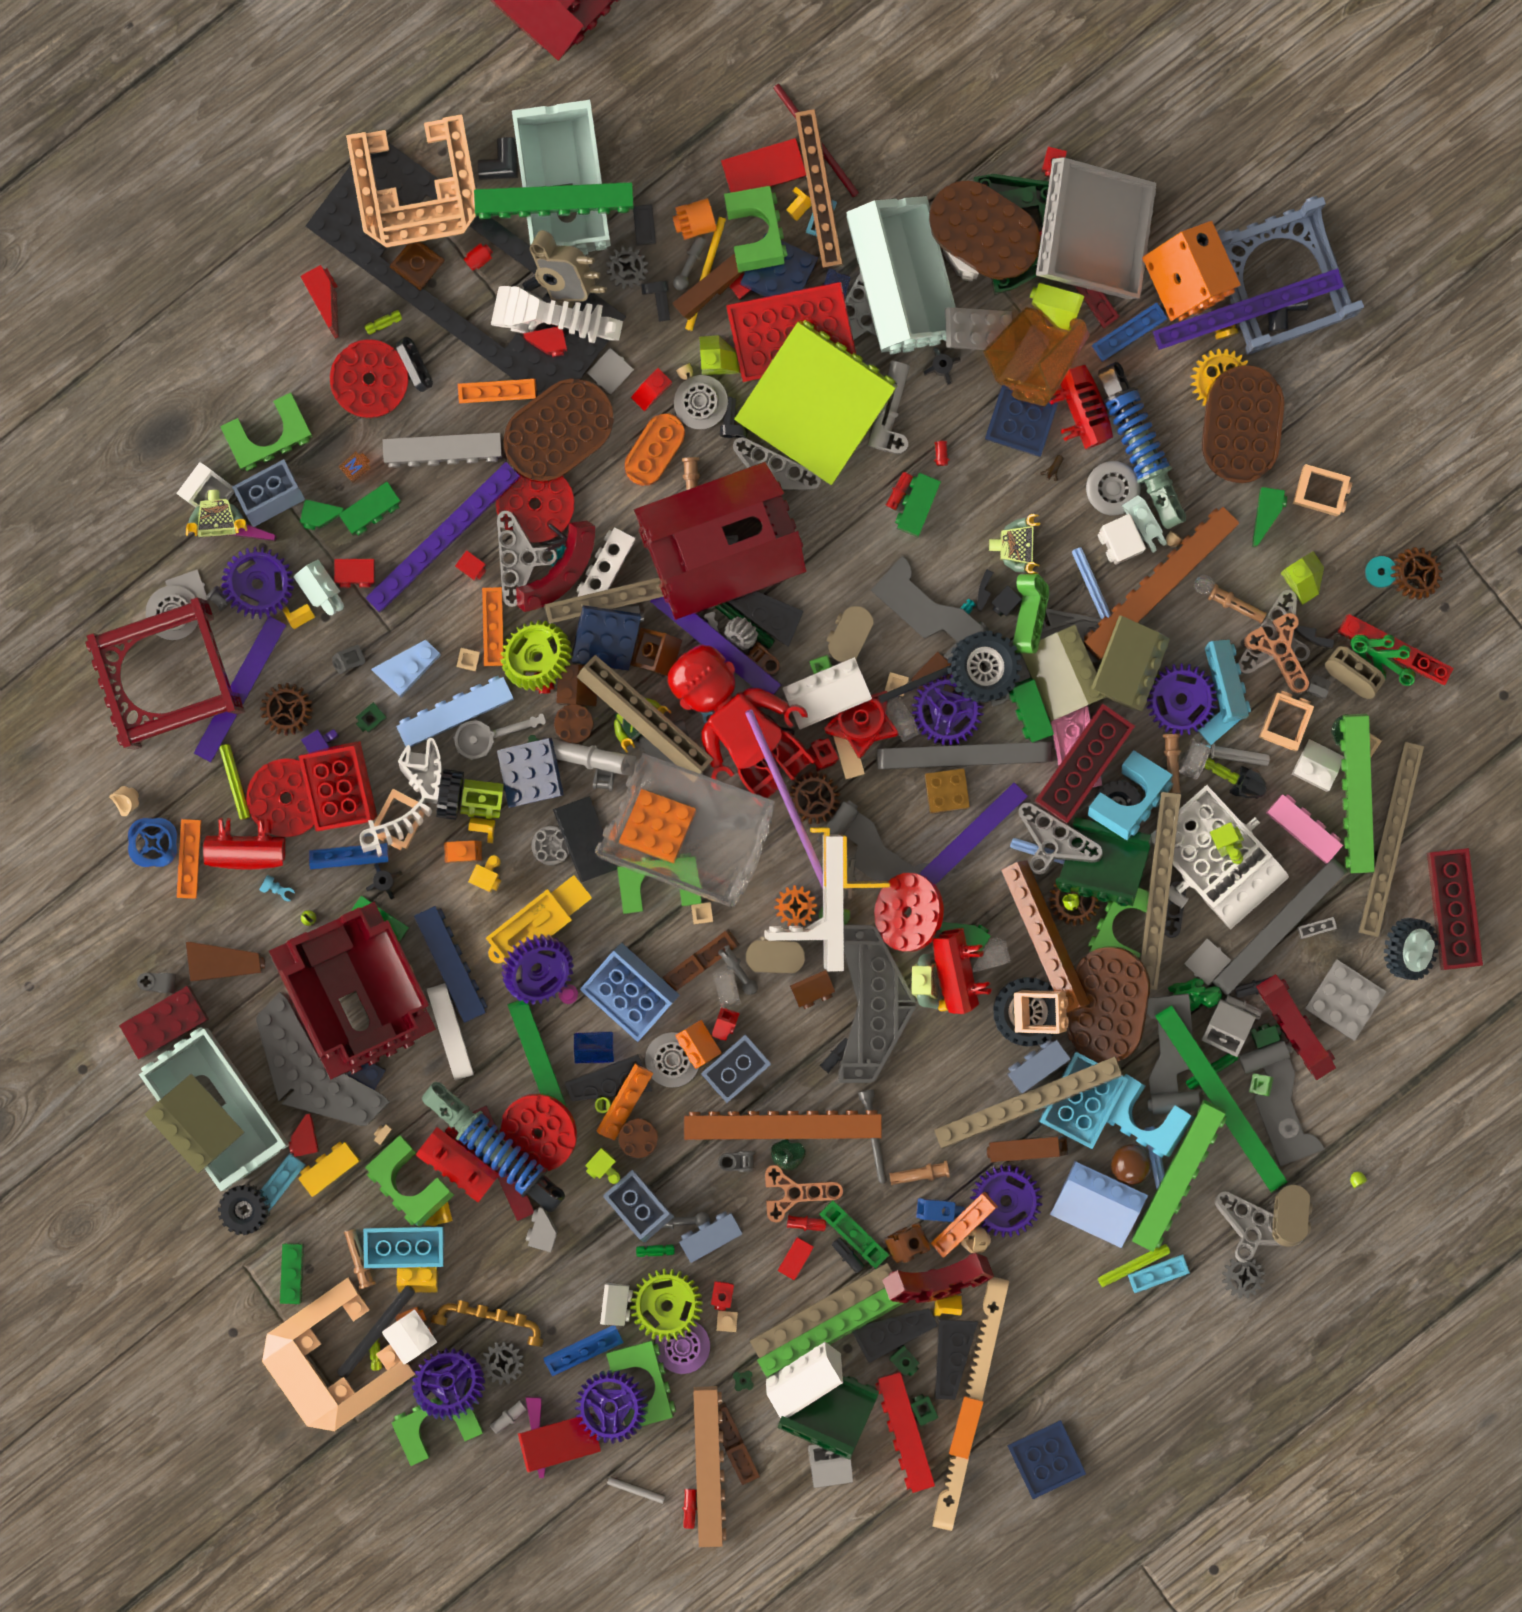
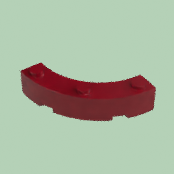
(563, 573)
(1296, 1027)
(938, 1283)

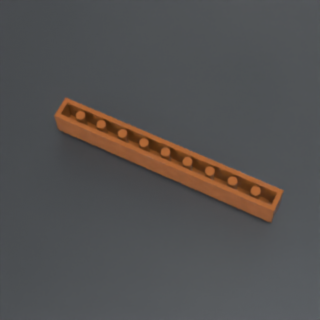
(1165, 578)
(783, 1126)

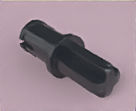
(1248, 989)
(834, 1057)
(848, 1255)

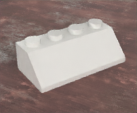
(828, 692)
(805, 1380)

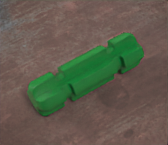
(655, 1250)

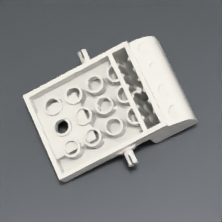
(1225, 887)

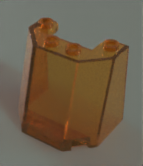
(1034, 356)

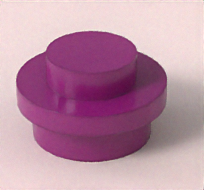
(569, 994)

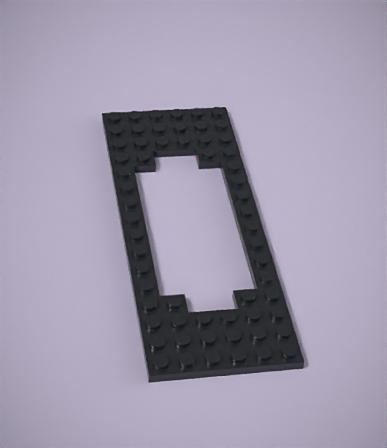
(341, 227)

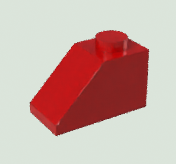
(548, 340)
(651, 389)
(304, 1138)

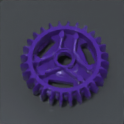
(264, 570)
(1178, 713)
(943, 724)
(544, 981)
(1022, 1200)
(453, 1396)
(623, 1399)

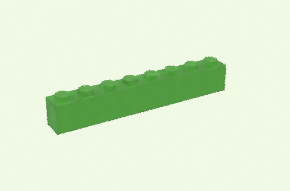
(1358, 793)
(1178, 1176)
(828, 1331)

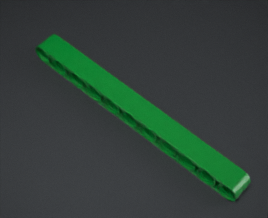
(1221, 1097)

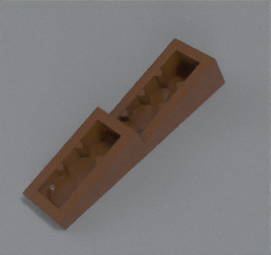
(700, 294)
(700, 961)
(736, 1448)

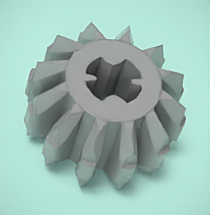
(741, 633)

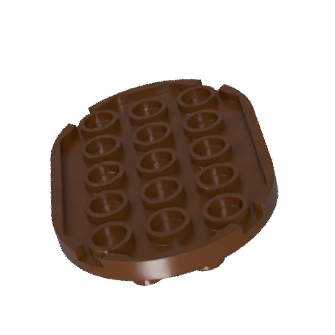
(984, 230)
(1242, 424)
(558, 429)
(1118, 1005)

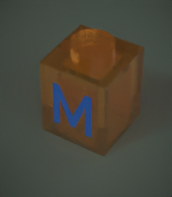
(355, 466)

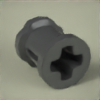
(217, 598)

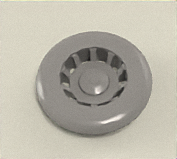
(700, 402)
(1112, 488)
(160, 596)
(671, 1060)

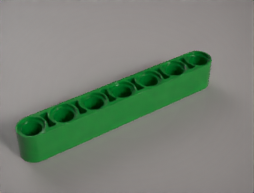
(535, 1050)

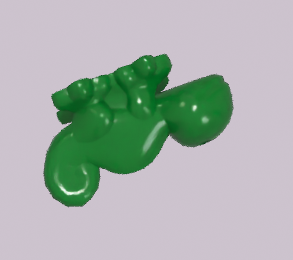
(1197, 995)

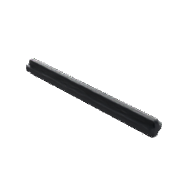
(376, 1331)

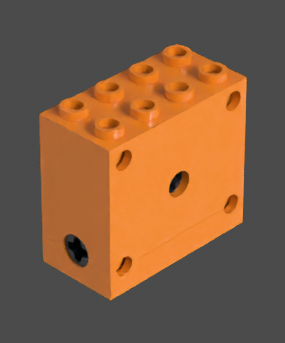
(1191, 272)

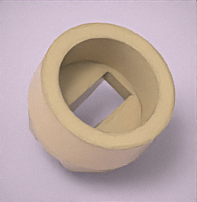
(686, 369)
(1173, 539)

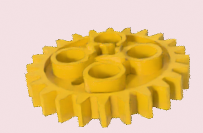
(1202, 380)

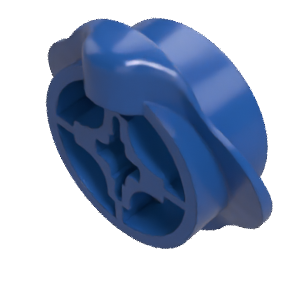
(138, 856)

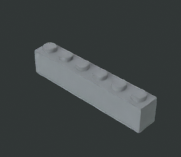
(442, 448)

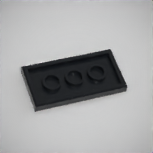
(582, 834)

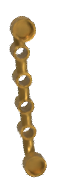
(482, 1312)

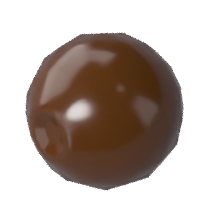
(1131, 1164)

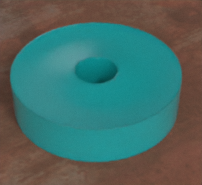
(1372, 575)

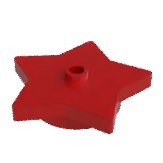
(863, 734)

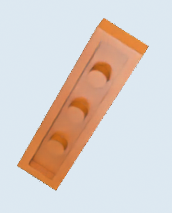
(497, 391)
(492, 626)
(189, 859)
(624, 1102)
(964, 1225)

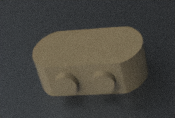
(850, 633)
(1355, 672)
(775, 956)
(1291, 1216)

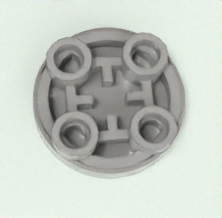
(549, 846)

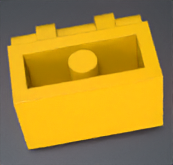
(485, 877)
(419, 1278)

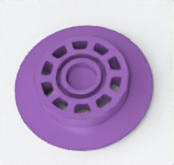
(683, 1349)

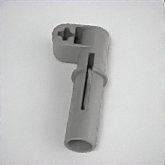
(881, 433)
(594, 757)

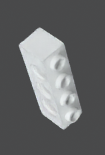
(616, 561)

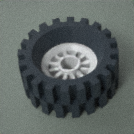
(1001, 654)
(1004, 1011)

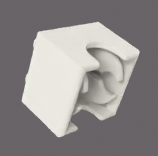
(1121, 539)

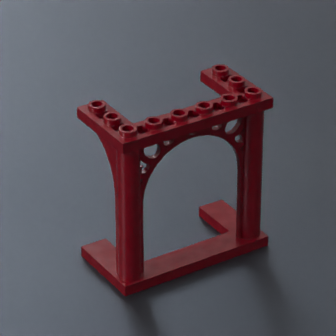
(101, 646)

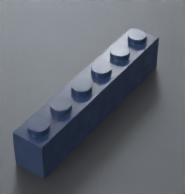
(450, 963)

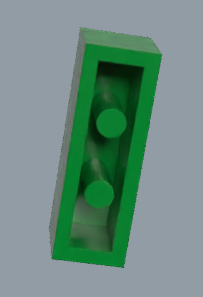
(917, 504)
(370, 509)
(1031, 710)
(291, 1273)

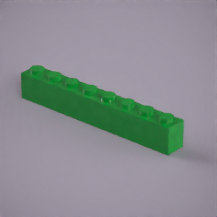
(553, 199)

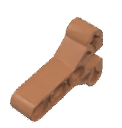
(1269, 647)
(786, 1184)

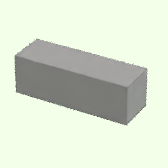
(1316, 927)

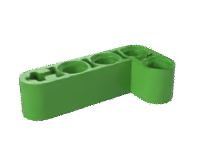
(1032, 612)

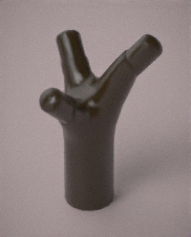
(1053, 469)

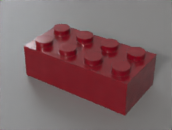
(164, 1022)

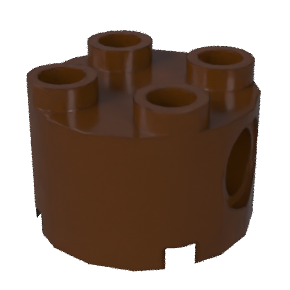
(574, 724)
(638, 1138)
(907, 1242)

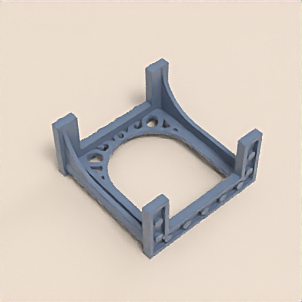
(1311, 219)

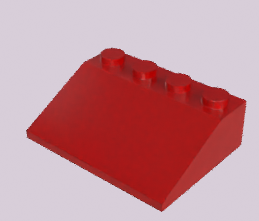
(322, 290)
(338, 786)

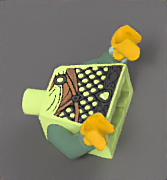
(215, 517)
(1017, 545)
(926, 983)

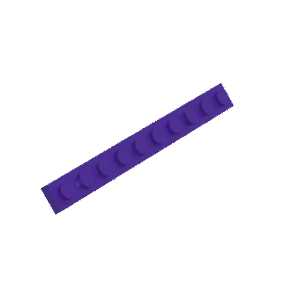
(1248, 309)
(442, 537)

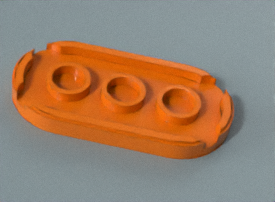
(654, 449)

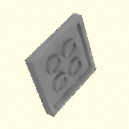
(1345, 1000)

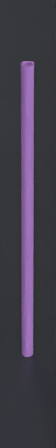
(785, 795)

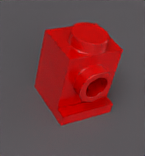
(826, 748)
(725, 1023)

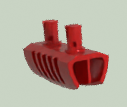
(1085, 406)
(244, 851)
(956, 973)
(457, 1164)

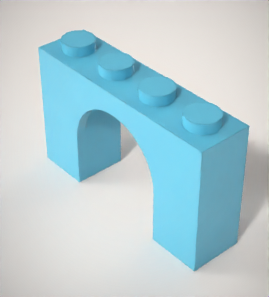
(1126, 819)
(1161, 1139)

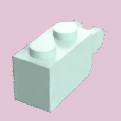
(1144, 521)
(319, 587)

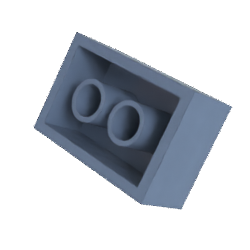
(268, 493)
(1037, 1065)
(736, 1068)
(638, 1206)
(710, 1236)

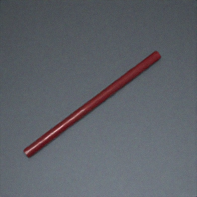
(828, 157)

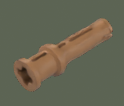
(691, 472)
(1258, 615)
(1172, 752)
(928, 1172)
(363, 1274)

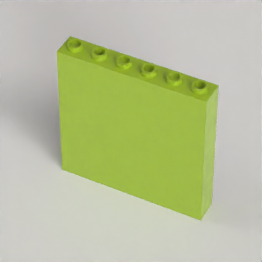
(816, 401)

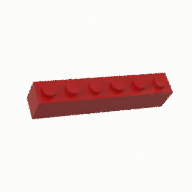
(906, 1432)

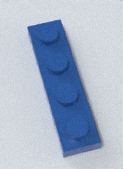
(1129, 332)
(346, 857)
(583, 1350)

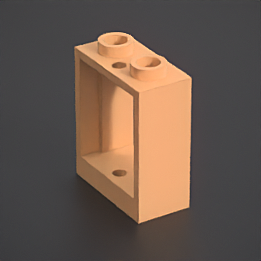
(1302, 486)
(1280, 740)
(406, 800)
(1022, 1012)

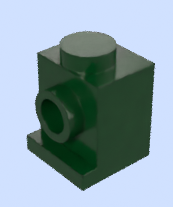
(371, 710)
(1265, 1035)
(901, 1354)
(927, 1416)

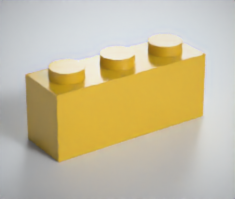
(328, 1168)

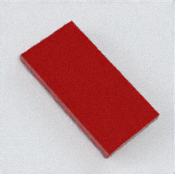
(764, 167)
(557, 1444)

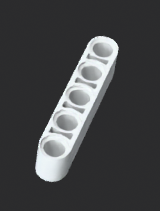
(450, 1031)

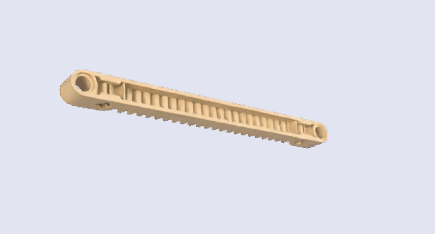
(995, 1292)

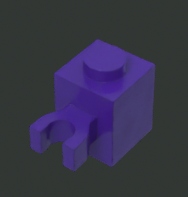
(316, 741)

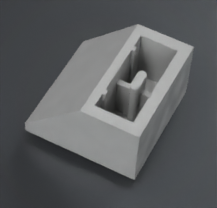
(1228, 1028)
(543, 1232)
(828, 1467)

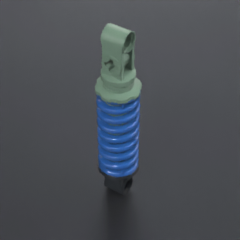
(1150, 466)
(475, 1130)

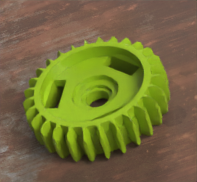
(536, 640)
(652, 1301)

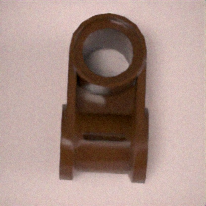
(763, 658)

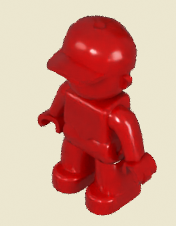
(707, 685)

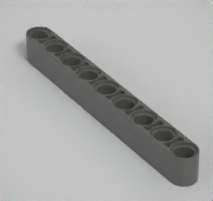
(964, 755)
(1279, 926)

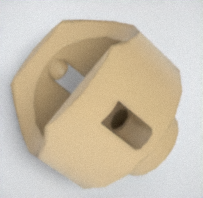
(125, 800)
(979, 1241)

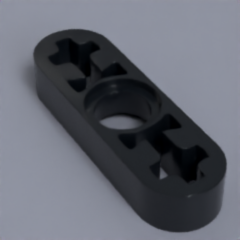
(409, 353)
(1176, 924)

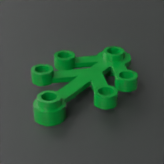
(1383, 656)

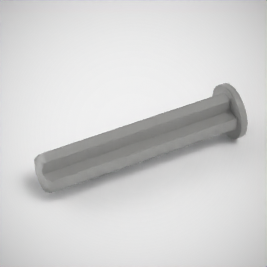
(1239, 755)

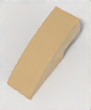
(850, 763)

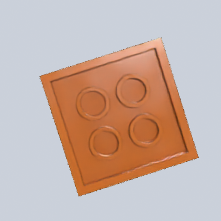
(657, 826)

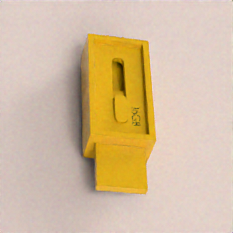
(543, 916)

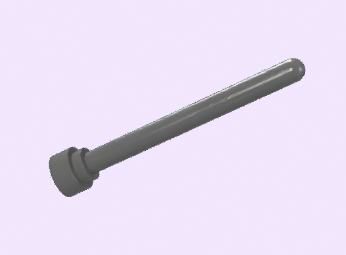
(867, 1099)

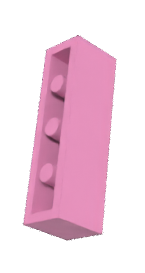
(1304, 829)

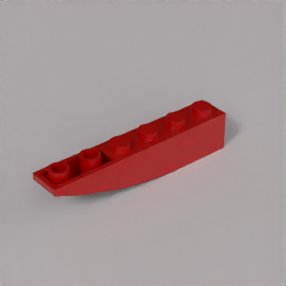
(1417, 661)

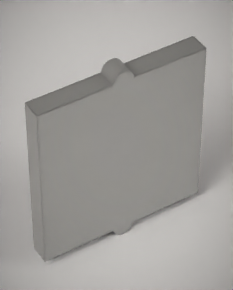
(610, 371)
(191, 582)
(1207, 961)

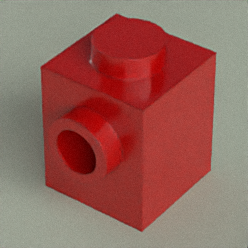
(1051, 153)
(722, 1295)

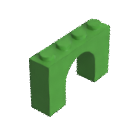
(757, 203)
(294, 432)
(630, 890)
(1105, 934)
(385, 1170)
(646, 1357)
(408, 1430)

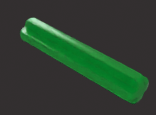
(1218, 1066)

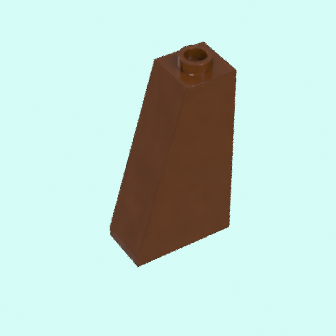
(216, 962)
(1027, 1148)

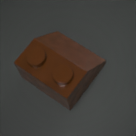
(655, 651)
(572, 690)
(813, 988)

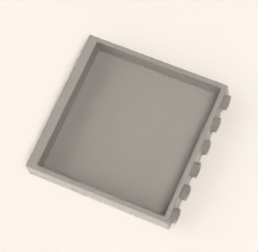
(1096, 228)

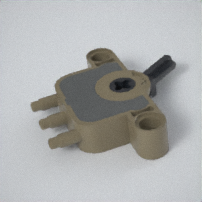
(562, 271)

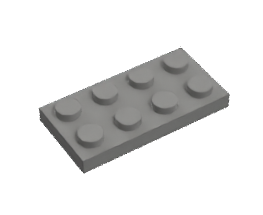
(974, 327)

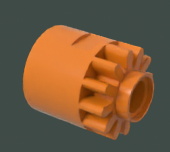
(694, 219)

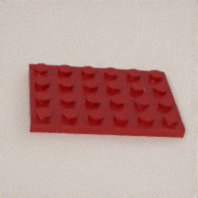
(765, 323)

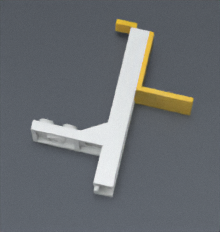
(830, 926)

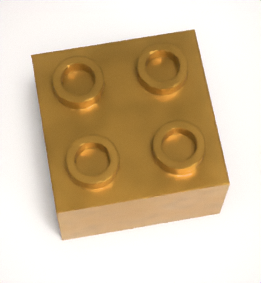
(947, 791)

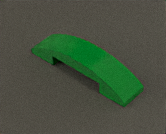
(854, 1234)

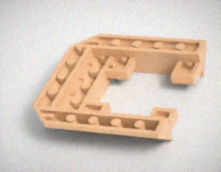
(422, 221)
(287, 1362)

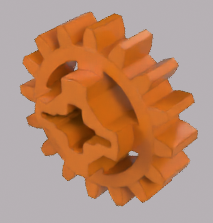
(786, 907)

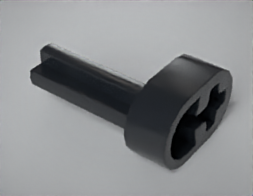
(660, 289)
(729, 429)

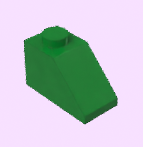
(318, 514)

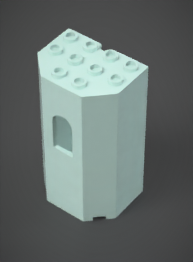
(561, 149)
(901, 272)
(206, 1057)

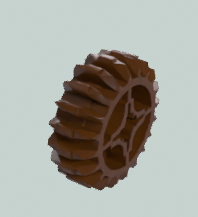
(1413, 566)
(294, 704)
(821, 783)
(1060, 909)

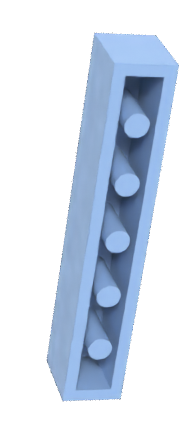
(455, 712)

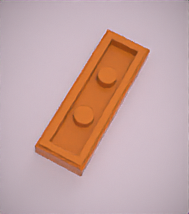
(966, 1427)

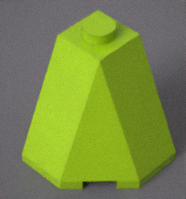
(1056, 304)
(717, 356)
(1305, 577)

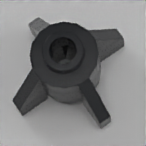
(942, 371)
(1249, 784)
(389, 883)

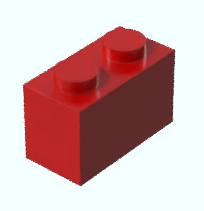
(354, 572)

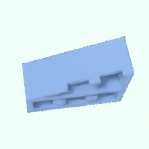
(407, 667)

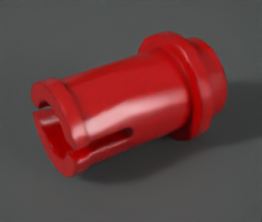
(941, 453)

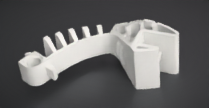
(525, 311)
(425, 775)

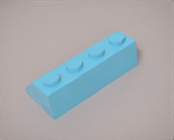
(1226, 679)
(403, 1247)

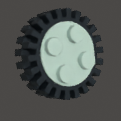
(1411, 948)

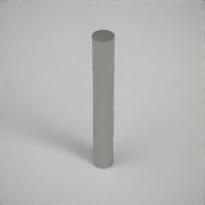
(635, 1490)

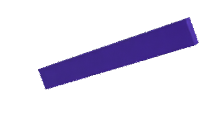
(708, 635)
(243, 685)
(974, 834)

